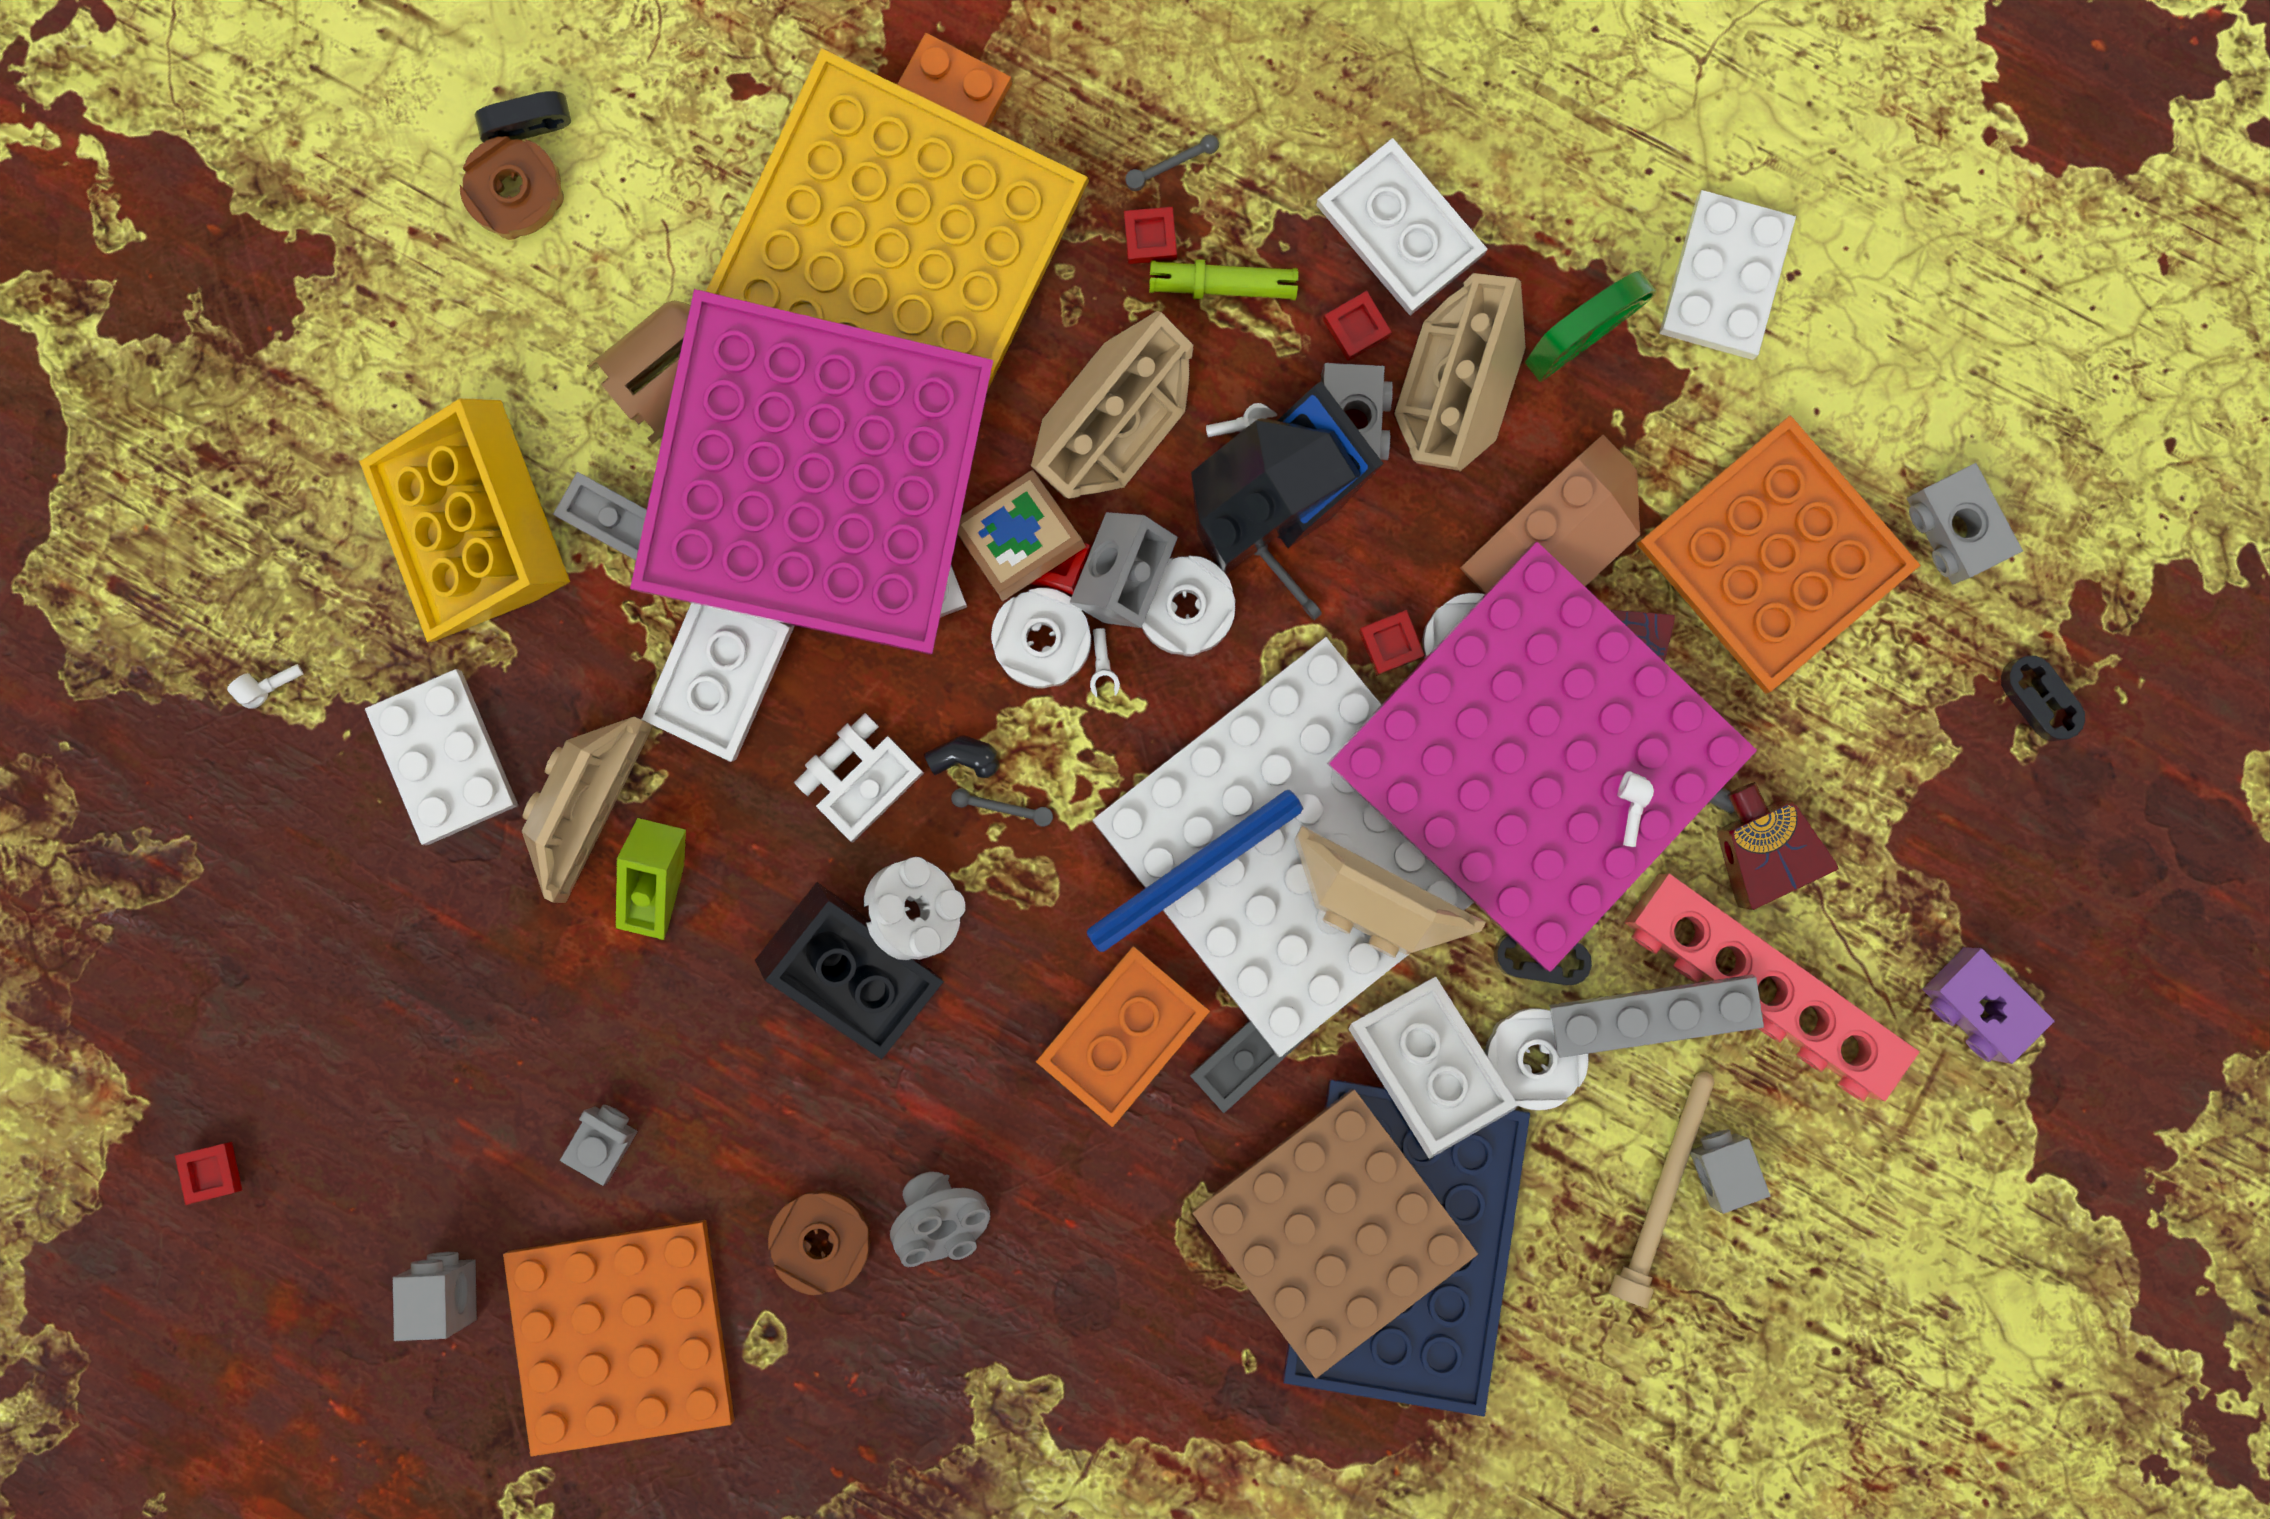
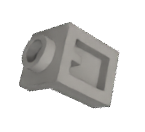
(599, 1143)

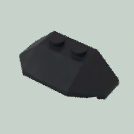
(1265, 486)

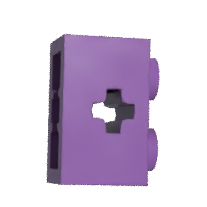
(2013, 1016)

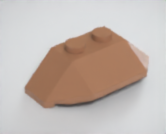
(1578, 518)

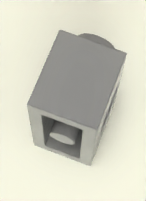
(1365, 390)
(1988, 532)
(1123, 569)
(434, 1297)

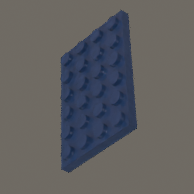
(1446, 1341)

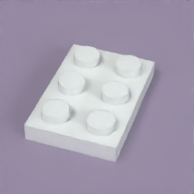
(1401, 226)
(1727, 275)
(717, 678)
(441, 757)
(1432, 1067)

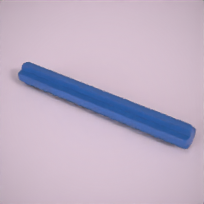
(1194, 870)

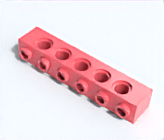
(1881, 1053)

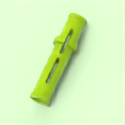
(1222, 280)

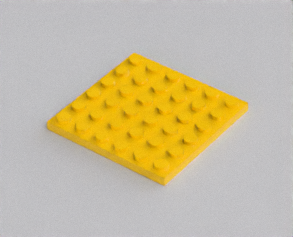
(898, 217)

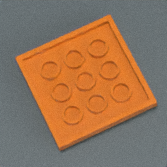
(1778, 554)
(618, 1338)

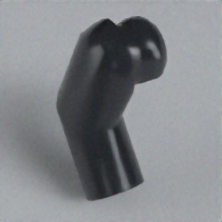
(964, 751)

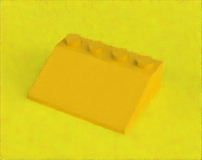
(463, 518)

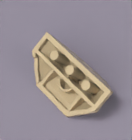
(1463, 372)
(1116, 410)
(577, 802)
(1377, 901)

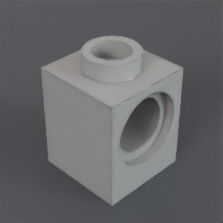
(1729, 1171)

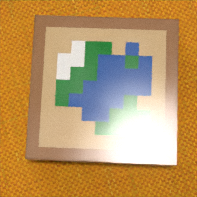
(1018, 535)

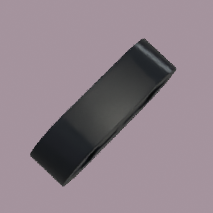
(524, 116)
(2051, 690)
(1536, 972)

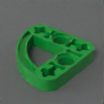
(1589, 324)

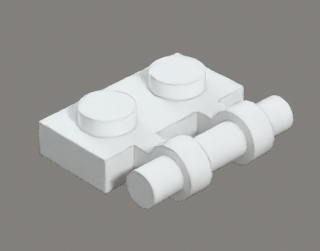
(868, 788)

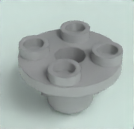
(938, 1221)

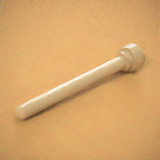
(1634, 1282)

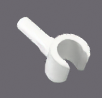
(1253, 413)
(1102, 662)
(253, 694)
(1639, 792)

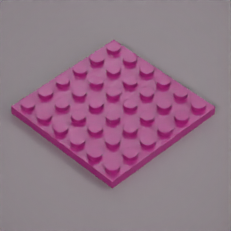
(811, 473)
(1515, 750)

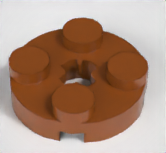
(538, 195)
(791, 1249)

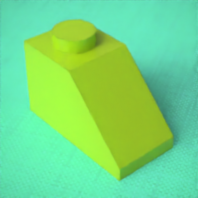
(649, 877)

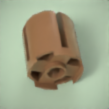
(639, 358)

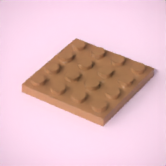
(1334, 1233)

